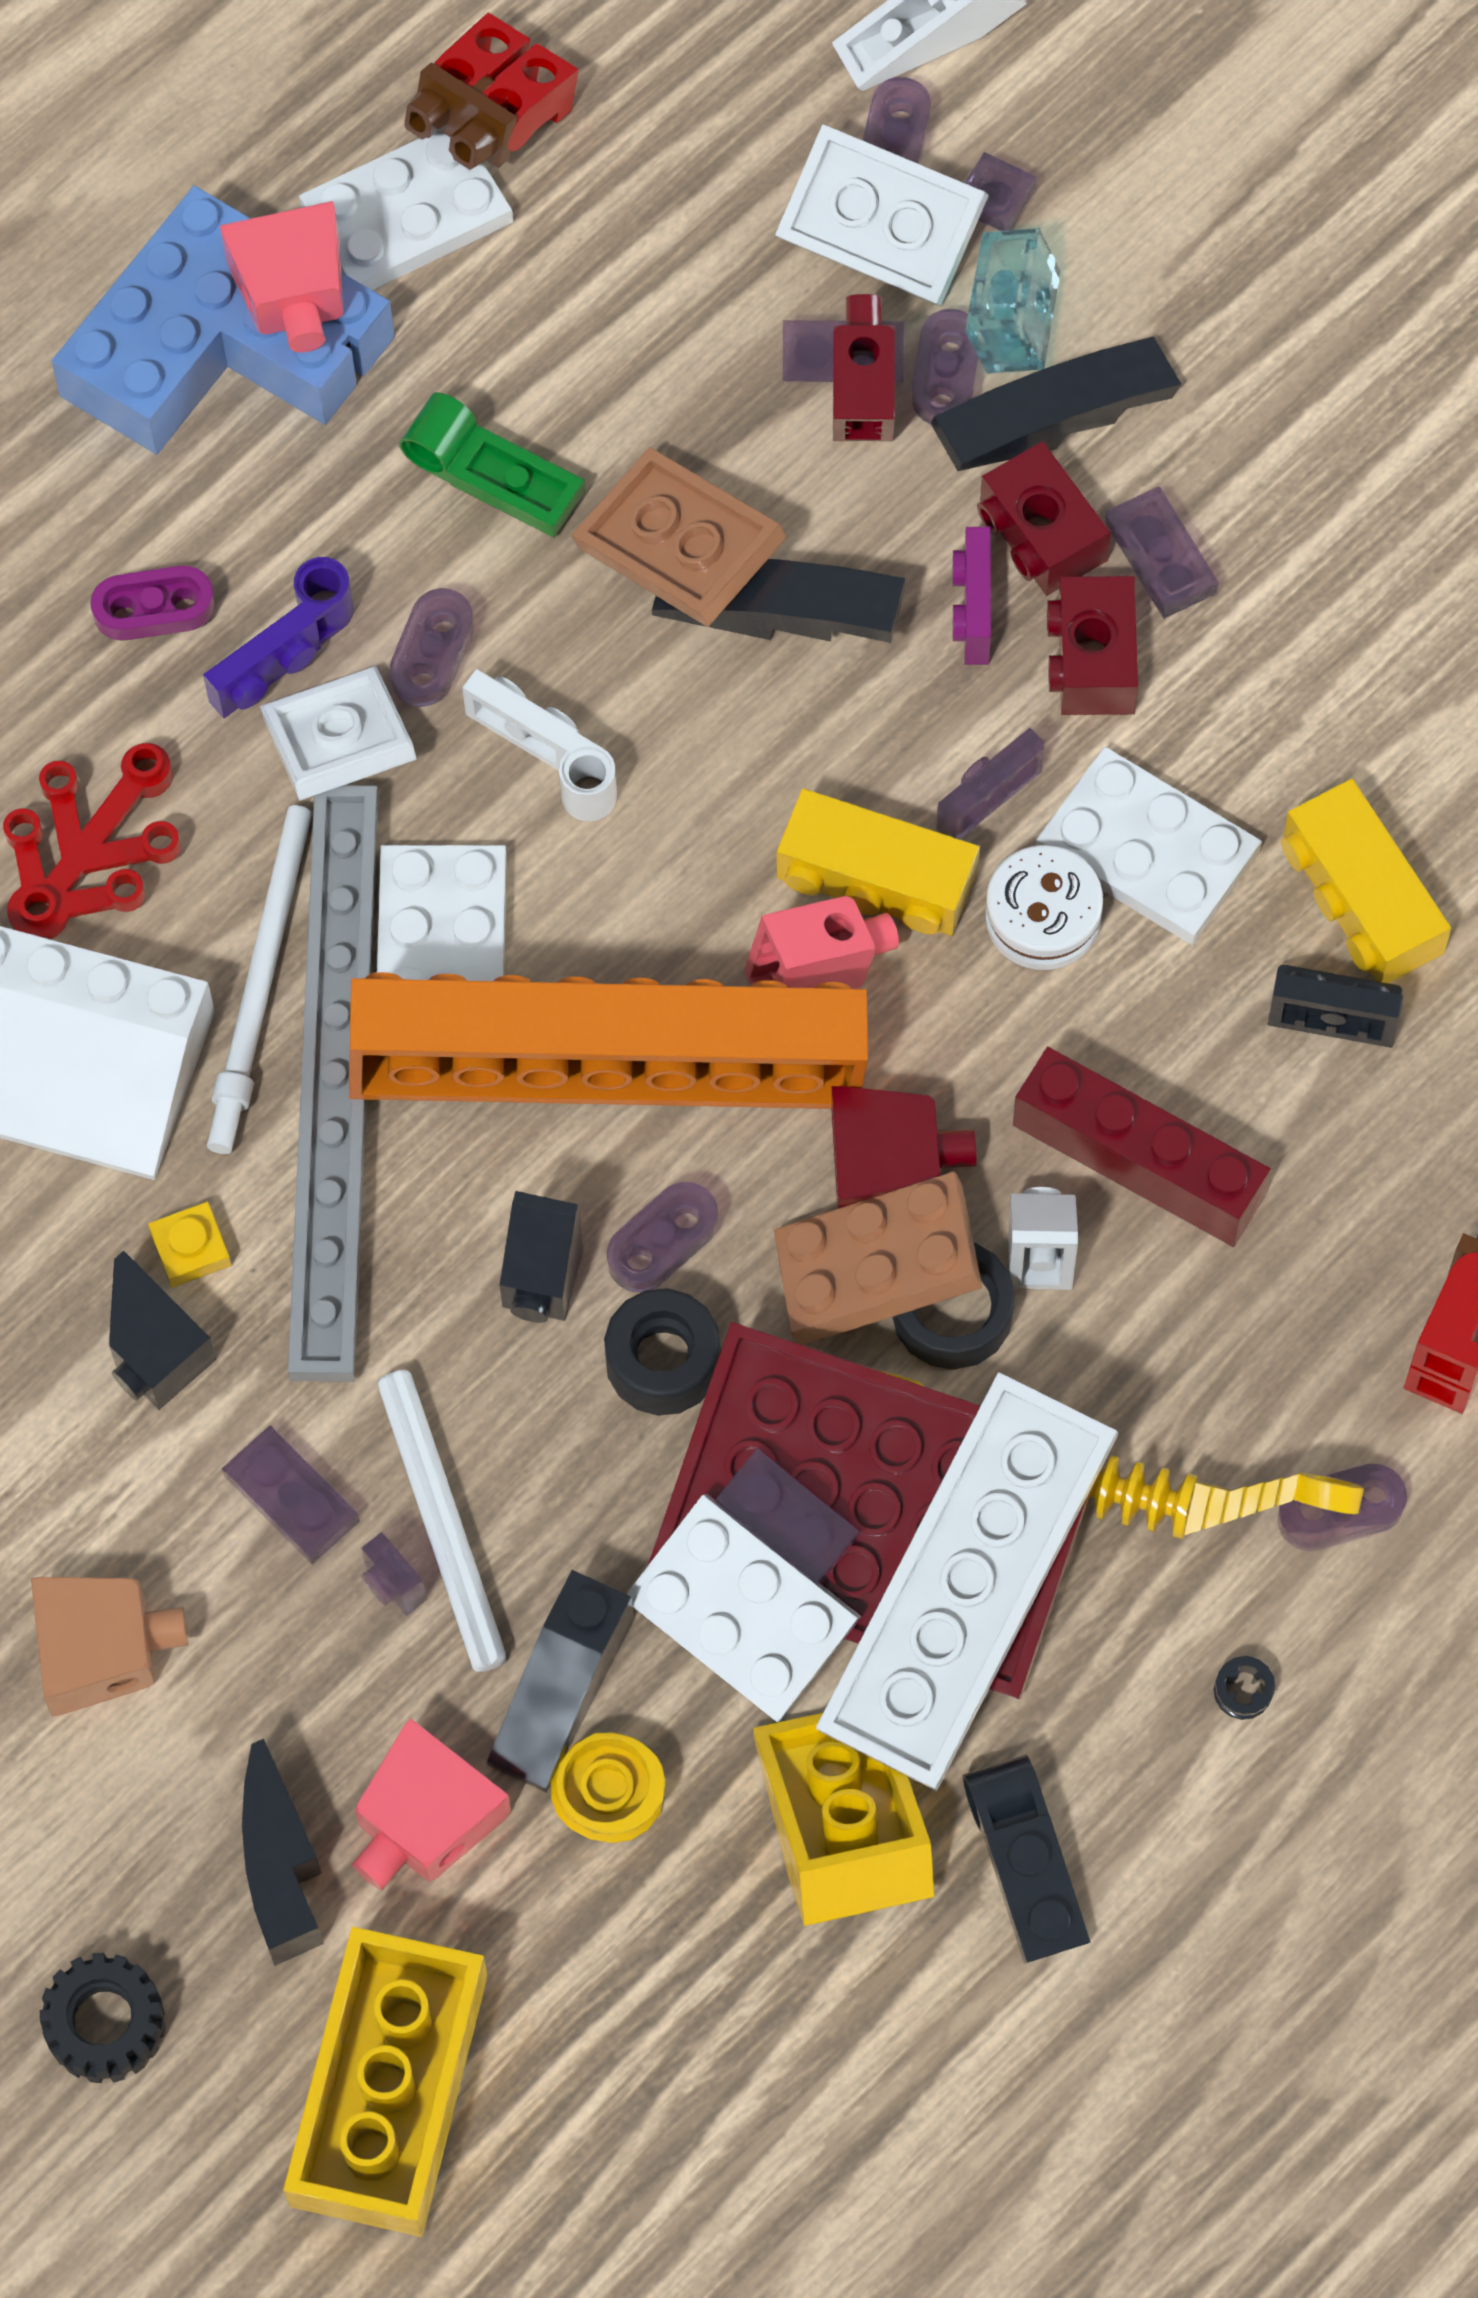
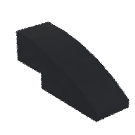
(277, 1860)

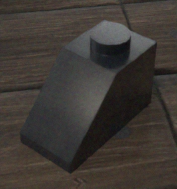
(540, 1257)
(152, 1337)

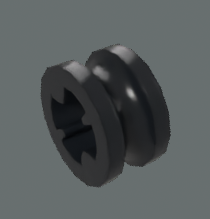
(1229, 1674)

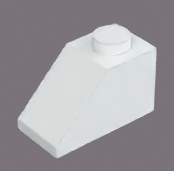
(1042, 1239)

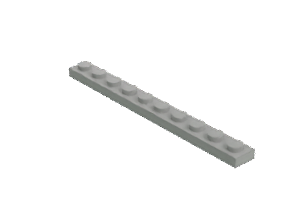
(329, 1122)

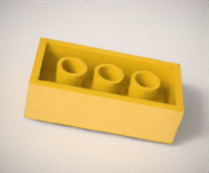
(386, 2081)

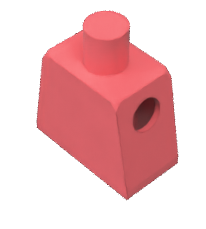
(288, 271)
(819, 944)
(424, 1809)

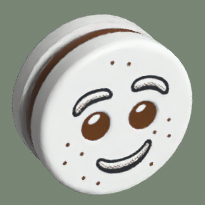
(1043, 907)

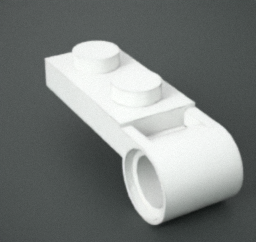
(547, 736)

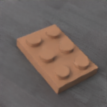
(679, 536)
(877, 1258)

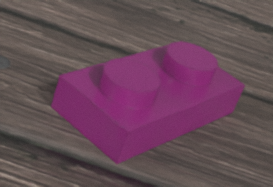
(973, 620)

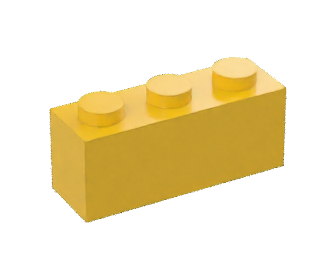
(877, 863)
(1364, 883)

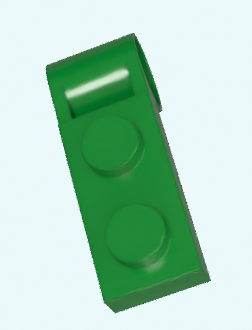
(488, 467)

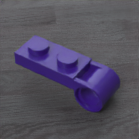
(287, 643)

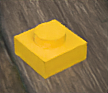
(189, 1244)

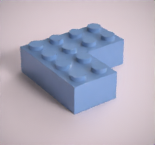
(182, 321)

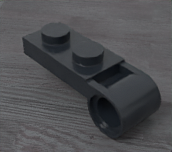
(1026, 1858)

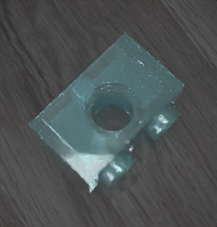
(1013, 300)

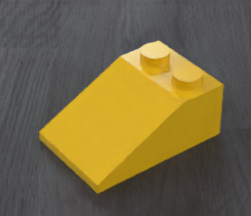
(842, 1824)

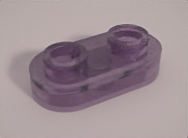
(898, 135)
(940, 370)
(429, 651)
(660, 1239)
(1340, 1527)

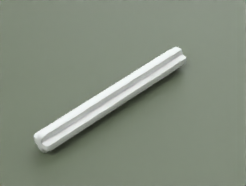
(442, 1521)

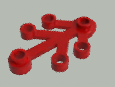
(87, 849)

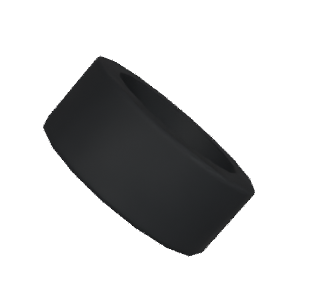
(968, 1349)

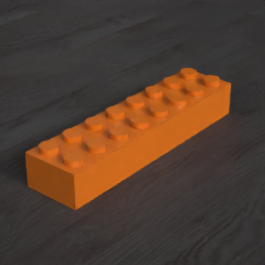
(605, 1041)

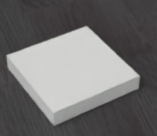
(338, 733)

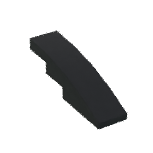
(1055, 403)
(807, 602)

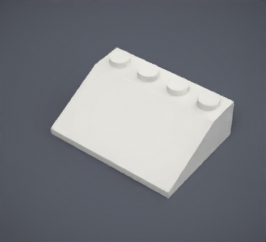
(95, 1052)

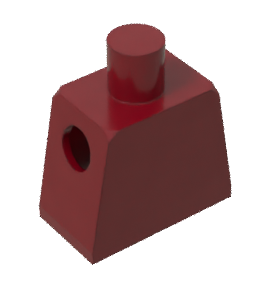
(863, 393)
(890, 1142)

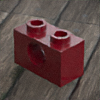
(1040, 487)
(1101, 612)

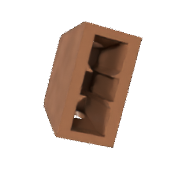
(98, 1639)

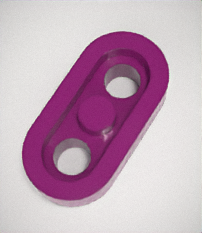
(152, 599)

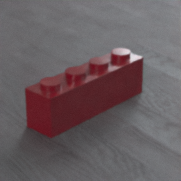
(1140, 1146)

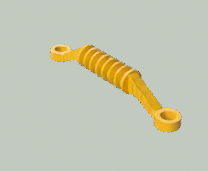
(1207, 1505)

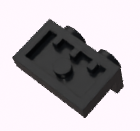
(1335, 1005)

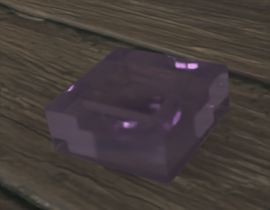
(1007, 189)
(391, 1575)

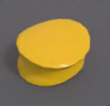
(608, 1787)

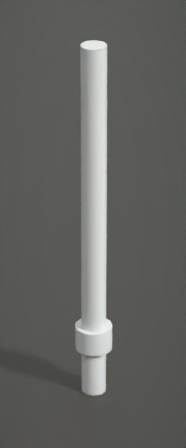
(234, 1087)

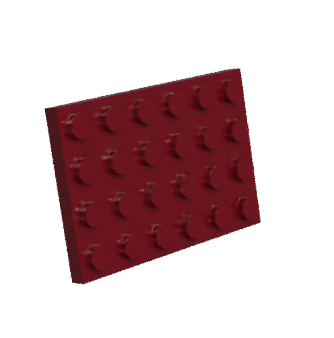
(860, 1445)

